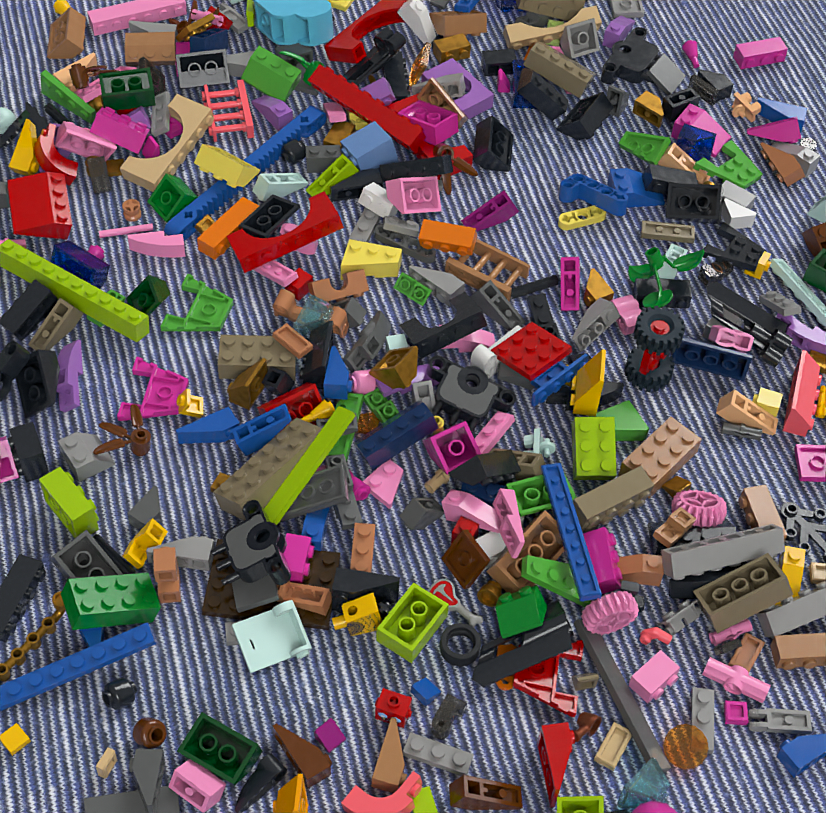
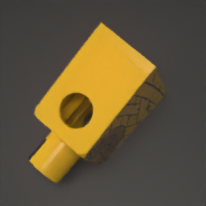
(359, 615)

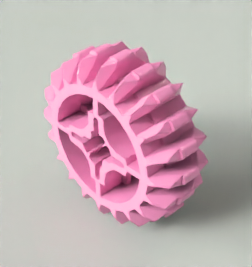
(704, 506)
(610, 612)

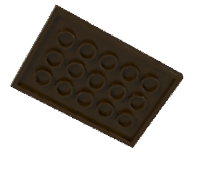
(221, 603)

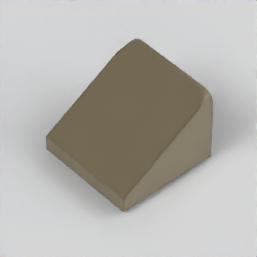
(585, 681)

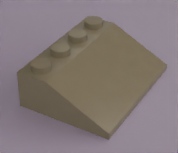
(559, 69)

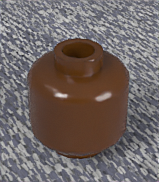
(149, 732)

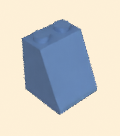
(369, 147)

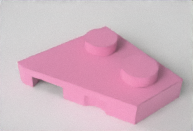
(385, 482)

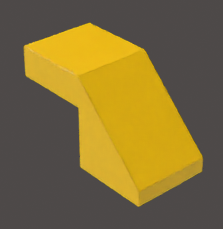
(149, 536)

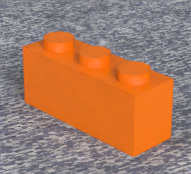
(447, 237)

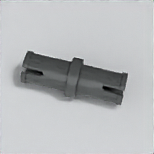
(741, 431)

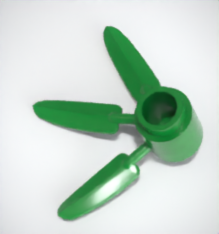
(310, 67)

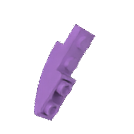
(803, 336)
(70, 368)

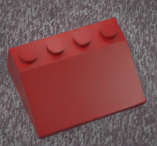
(40, 205)

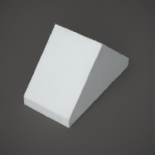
(737, 215)

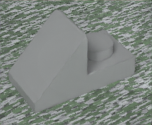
(423, 392)

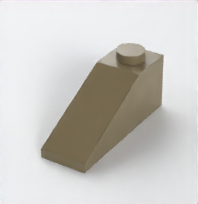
(56, 325)
(528, 462)

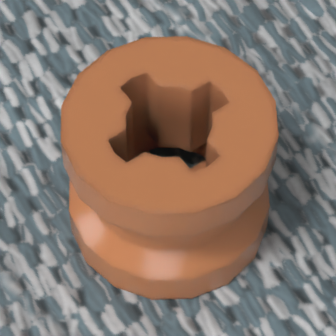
(131, 210)

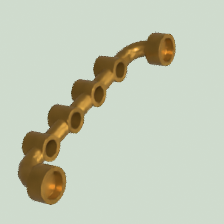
(44, 629)

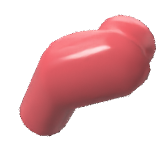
(654, 633)

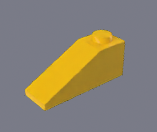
(24, 158)
(792, 565)

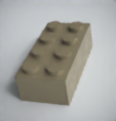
(557, 9)
(242, 351)
(613, 499)
(743, 592)

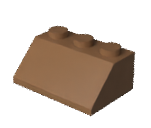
(454, 22)
(66, 35)
(156, 47)
(436, 95)

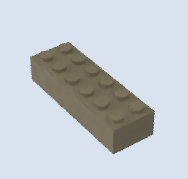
(266, 469)

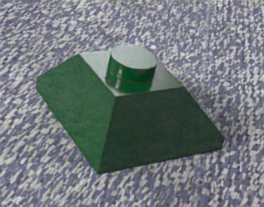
(148, 295)

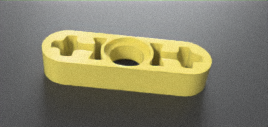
(592, 213)

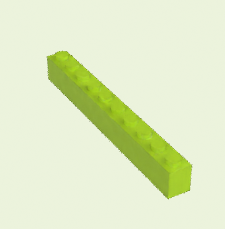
(75, 291)

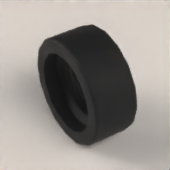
(463, 630)

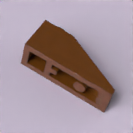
(303, 755)
(484, 794)

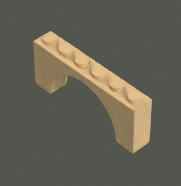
(150, 171)

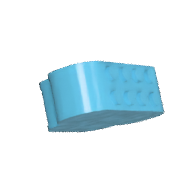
(295, 21)

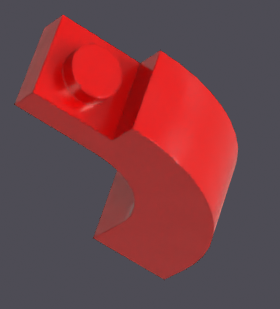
(50, 159)

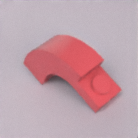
(399, 802)

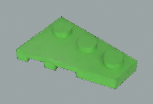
(645, 146)

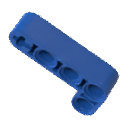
(594, 193)

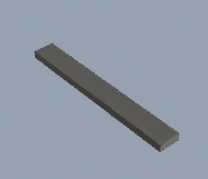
(622, 696)

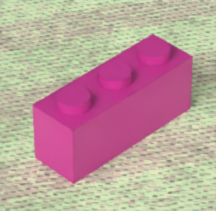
(760, 52)
(604, 558)

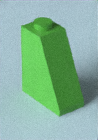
(628, 422)

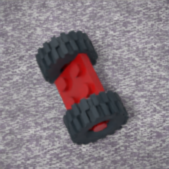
(656, 335)

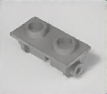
(673, 620)

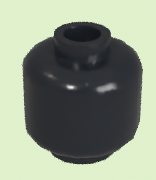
(293, 151)
(119, 693)

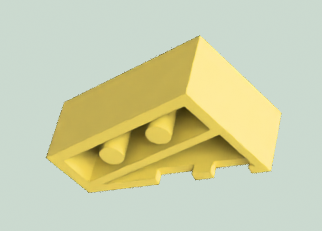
(373, 258)

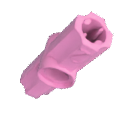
(736, 680)

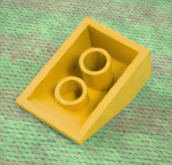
(588, 386)

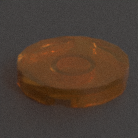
(686, 747)

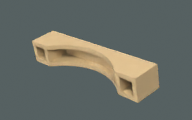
(522, 35)

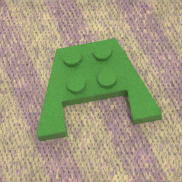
(737, 170)
(206, 313)

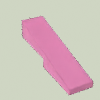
(511, 527)

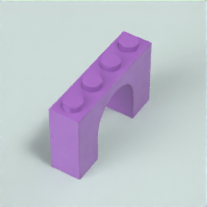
(478, 96)

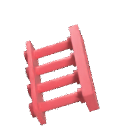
(241, 103)

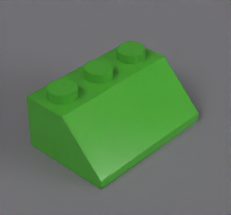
(271, 74)
(532, 495)

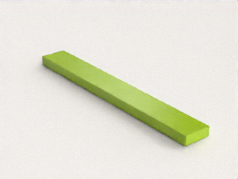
(308, 464)

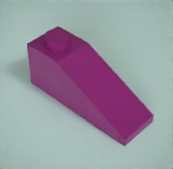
(491, 213)

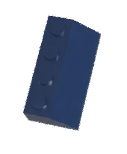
(713, 358)
(396, 434)

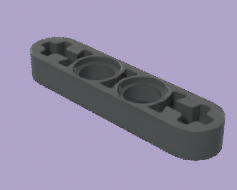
(424, 255)

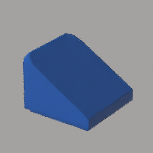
(425, 691)

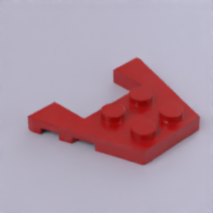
(541, 681)

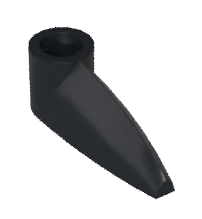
(263, 779)

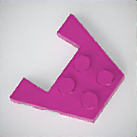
(160, 393)

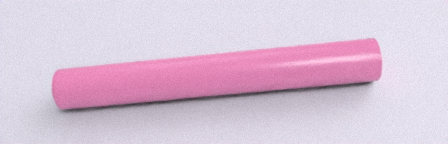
(126, 230)

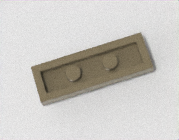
(667, 231)

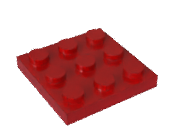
(531, 351)

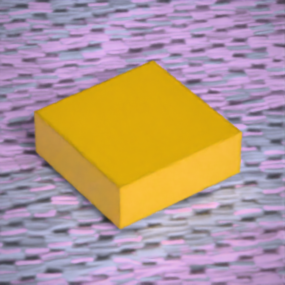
(14, 739)

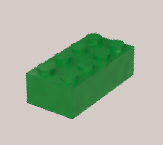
(110, 600)

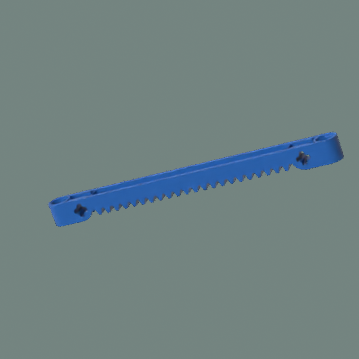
(302, 126)

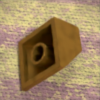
(397, 367)
(248, 385)

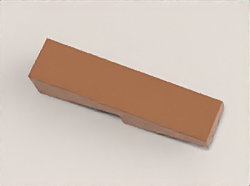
(306, 597)

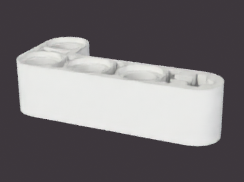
(485, 358)

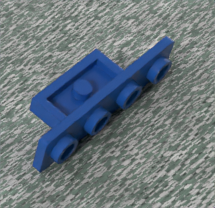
(554, 378)

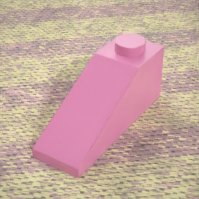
(468, 506)

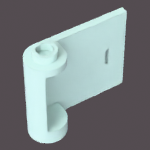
(274, 635)

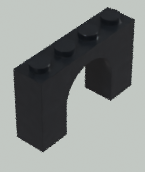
(428, 340)

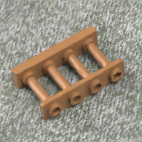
(476, 279)

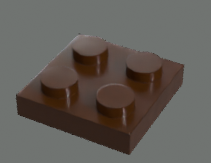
(465, 559)

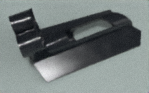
(386, 47)
(765, 328)
(536, 646)

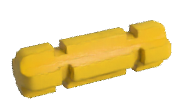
(821, 403)

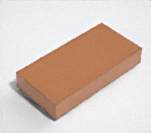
(292, 341)
(747, 654)

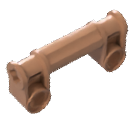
(286, 306)

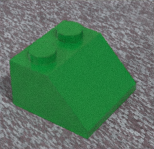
(171, 197)
(520, 611)

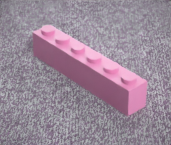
(118, 16)

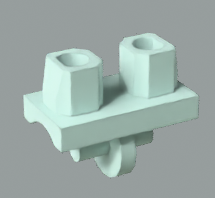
(539, 445)

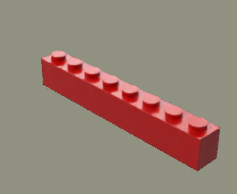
(366, 107)

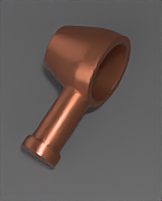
(588, 725)

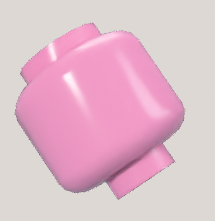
(362, 382)

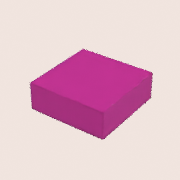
(735, 712)

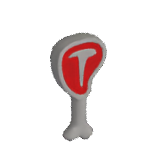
(445, 591)

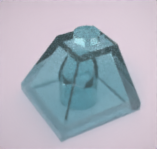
(313, 314)
(645, 786)

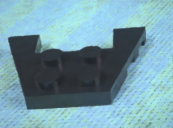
(14, 129)
(741, 251)

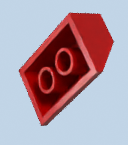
(298, 401)

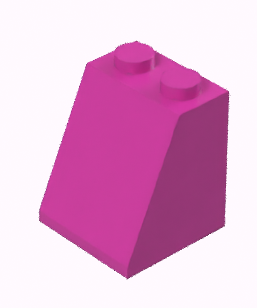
(452, 447)

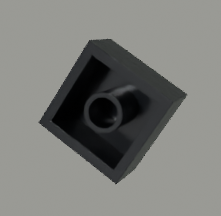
(27, 452)

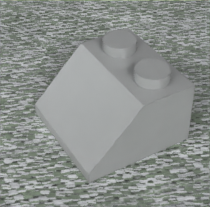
(580, 39)
(78, 453)

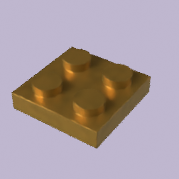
(195, 28)

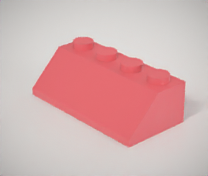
(802, 396)

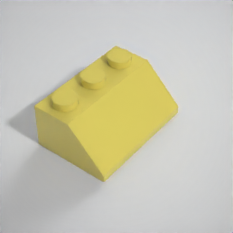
(225, 166)

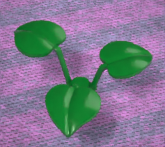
(656, 262)

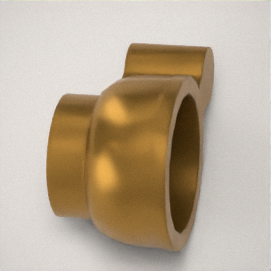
(96, 103)
(489, 593)

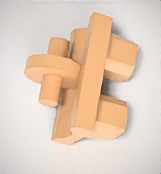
(742, 106)

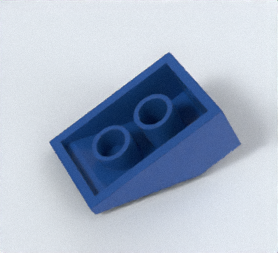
(631, 184)

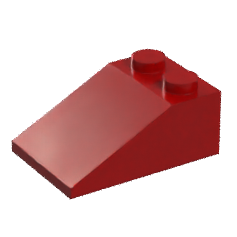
(554, 750)

